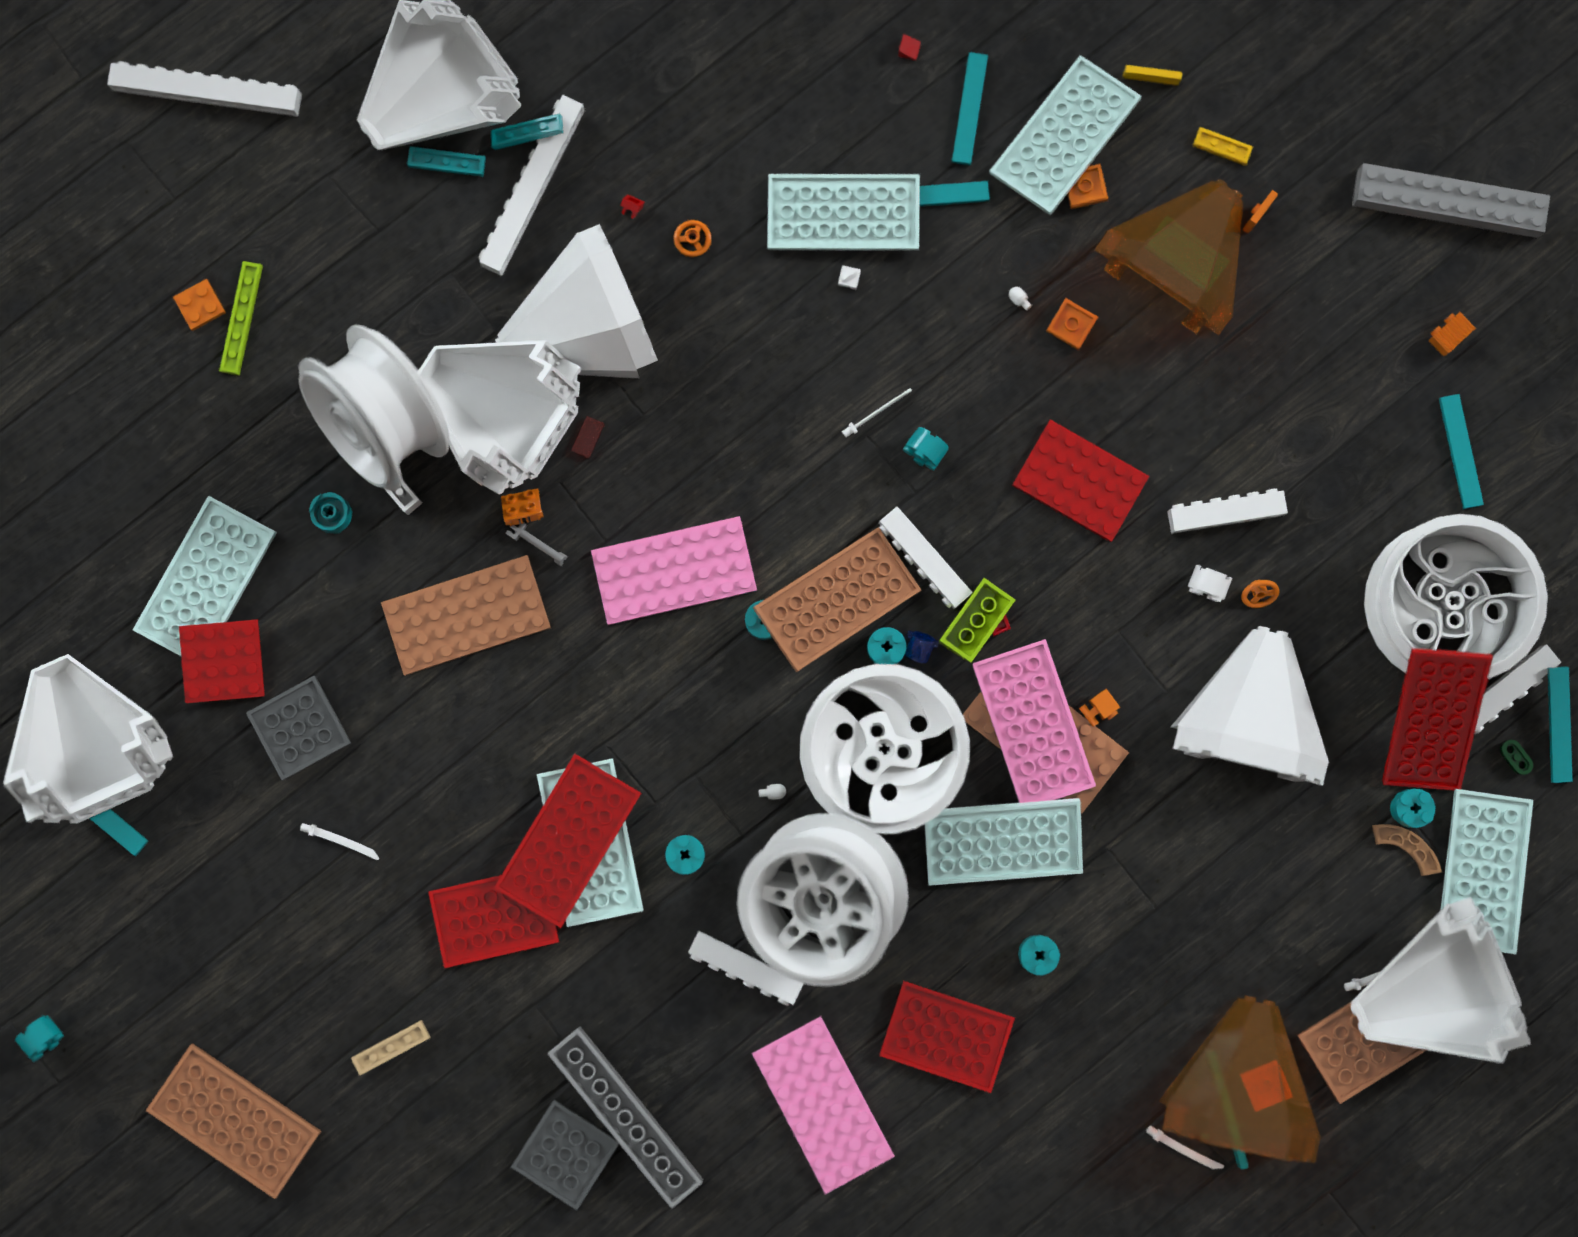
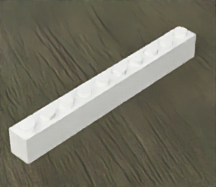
(204, 89)
(529, 189)

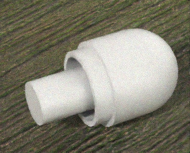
(1019, 297)
(774, 792)

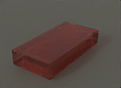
(588, 437)

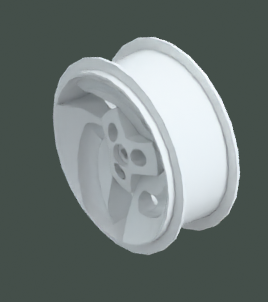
(1471, 548)
(901, 696)

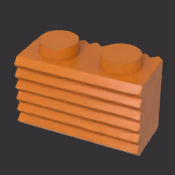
(1451, 334)

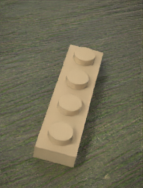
(390, 1047)

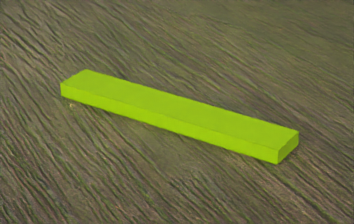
(241, 318)

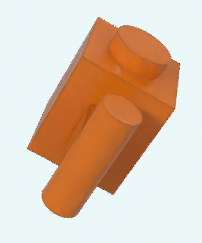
(1103, 705)

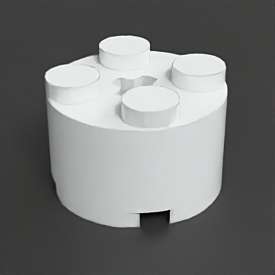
(1210, 583)

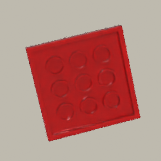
(221, 661)

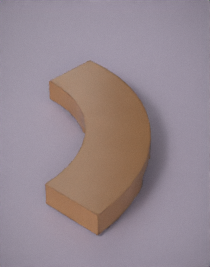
(1411, 843)

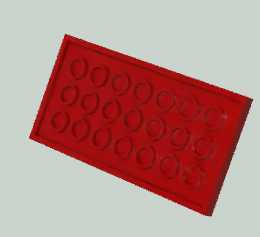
(1436, 718)
(567, 840)

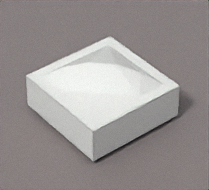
(849, 277)

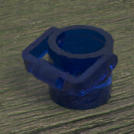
(920, 646)

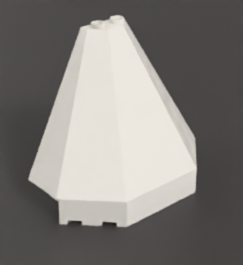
(435, 78)
(585, 311)
(503, 406)
(1257, 712)
(81, 746)
(1446, 991)

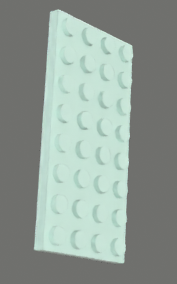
(1065, 135)
(843, 211)
(205, 574)
(1004, 842)
(1489, 859)
(614, 884)

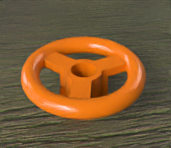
(692, 231)
(1259, 591)

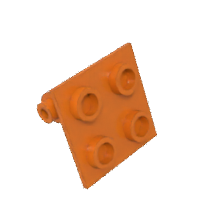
(521, 506)

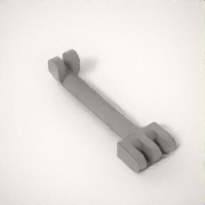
(520, 532)

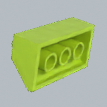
(976, 620)

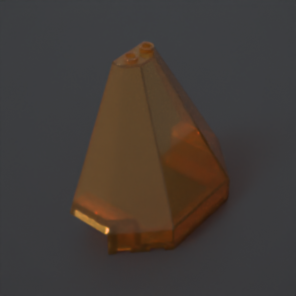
(1186, 251)
(1245, 1088)

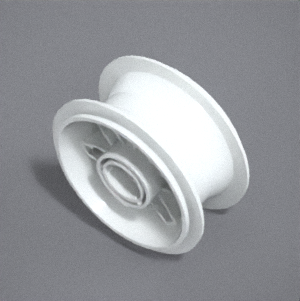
(374, 407)
(857, 854)

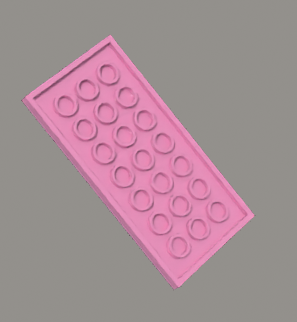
(673, 570)
(1033, 724)
(823, 1104)

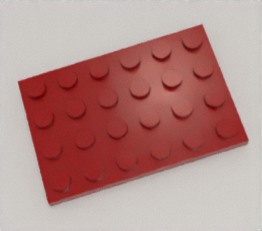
(1080, 480)
(484, 923)
(947, 1036)

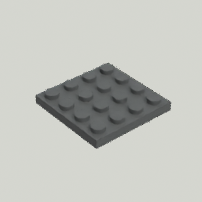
(298, 728)
(565, 1154)

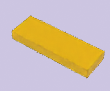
(1152, 75)
(1222, 146)

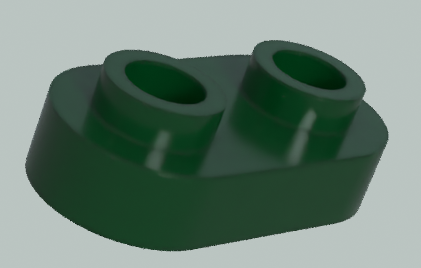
(1517, 755)

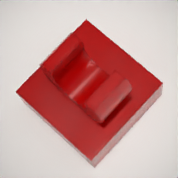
(632, 204)

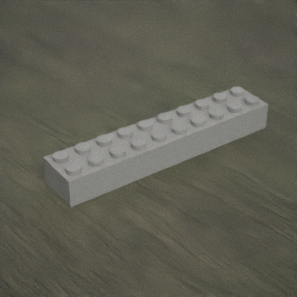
(1451, 200)
(625, 1117)

